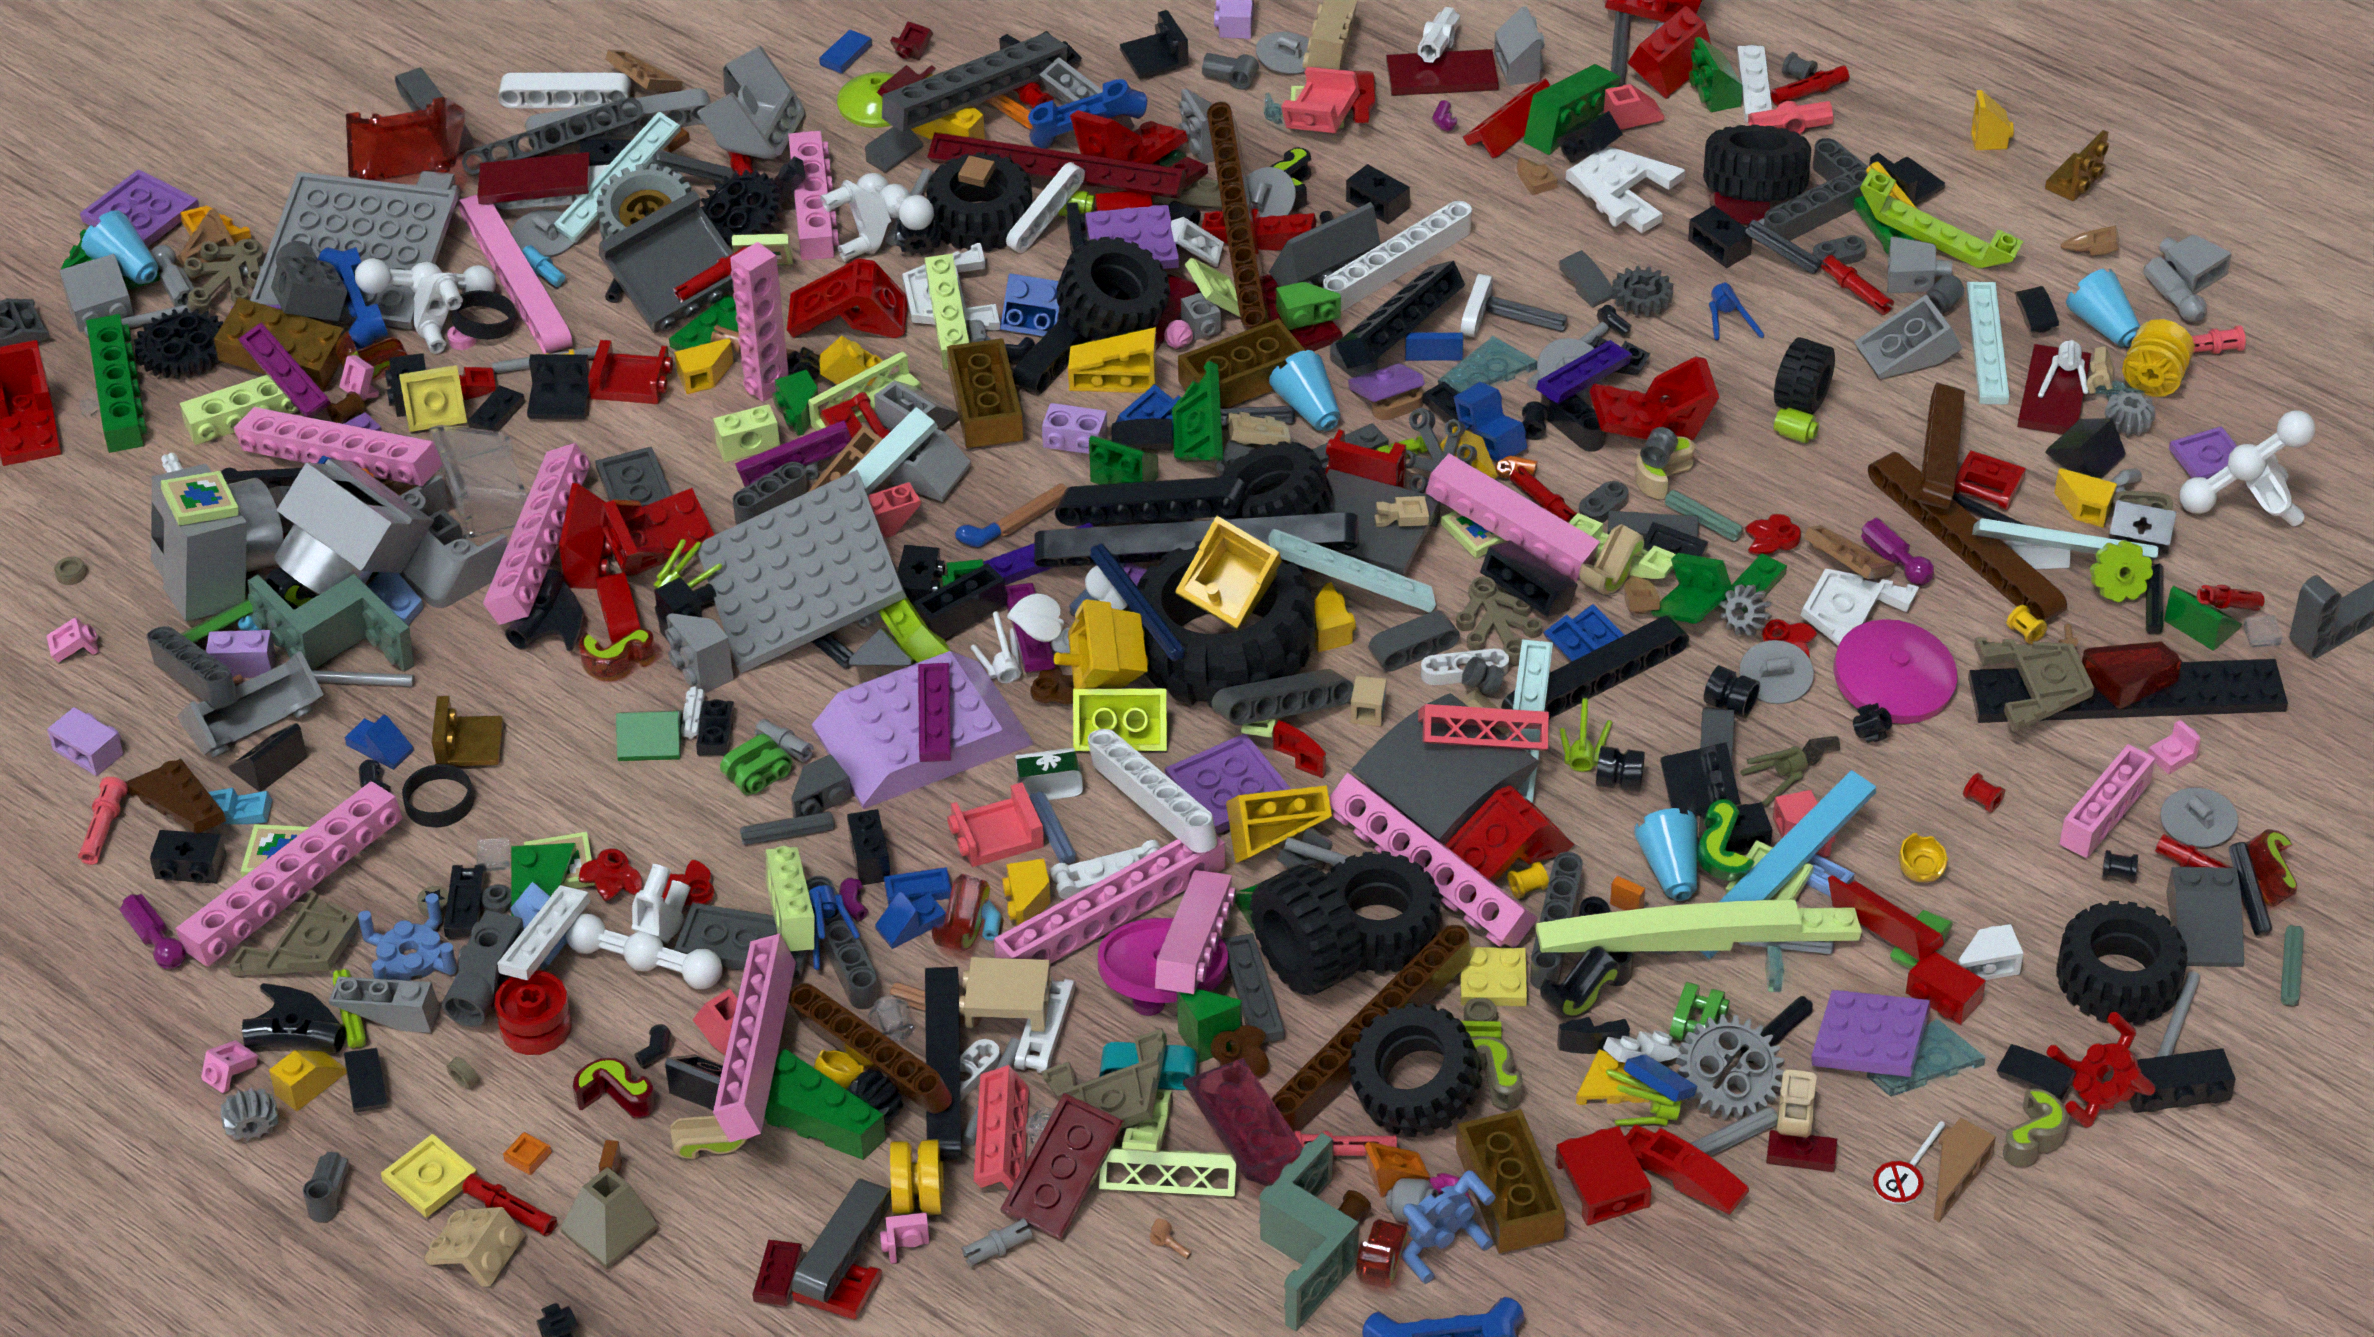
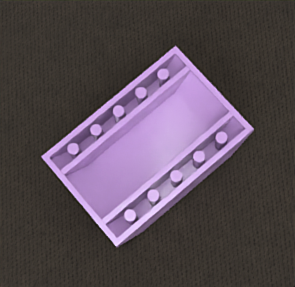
(876, 729)

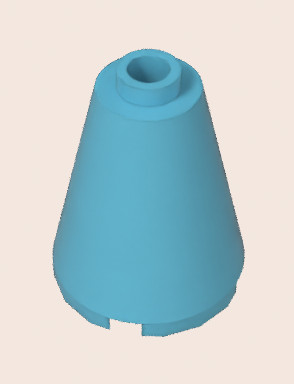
(119, 237)
(2105, 307)
(1307, 389)
(1671, 850)

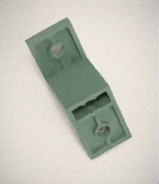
(331, 622)
(1308, 1231)

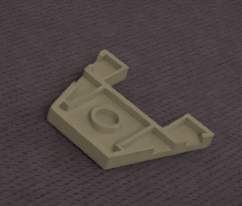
(2050, 673)
(308, 944)
(1123, 1093)

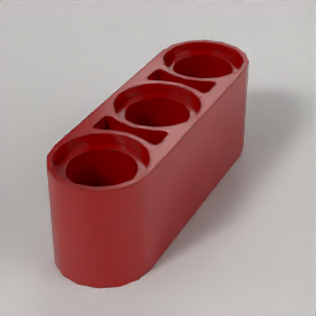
(617, 605)

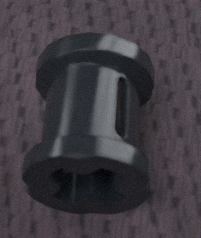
(1534, 416)
(2120, 866)

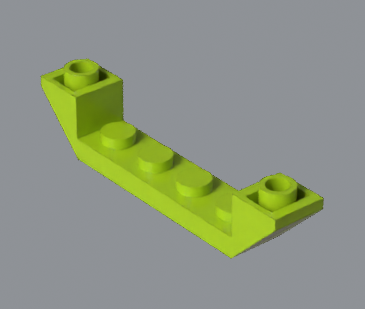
(1931, 230)
(912, 631)

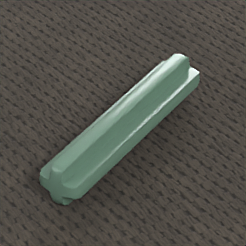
(1705, 515)
(2292, 965)

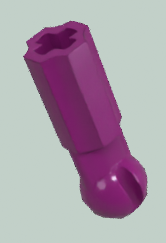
(1895, 549)
(152, 930)

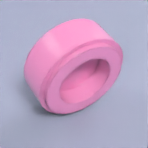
(459, 340)

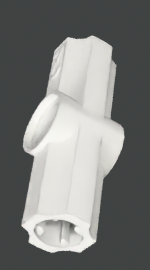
(1438, 34)

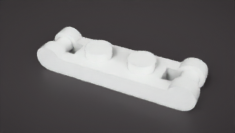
(1096, 869)
(1045, 1041)

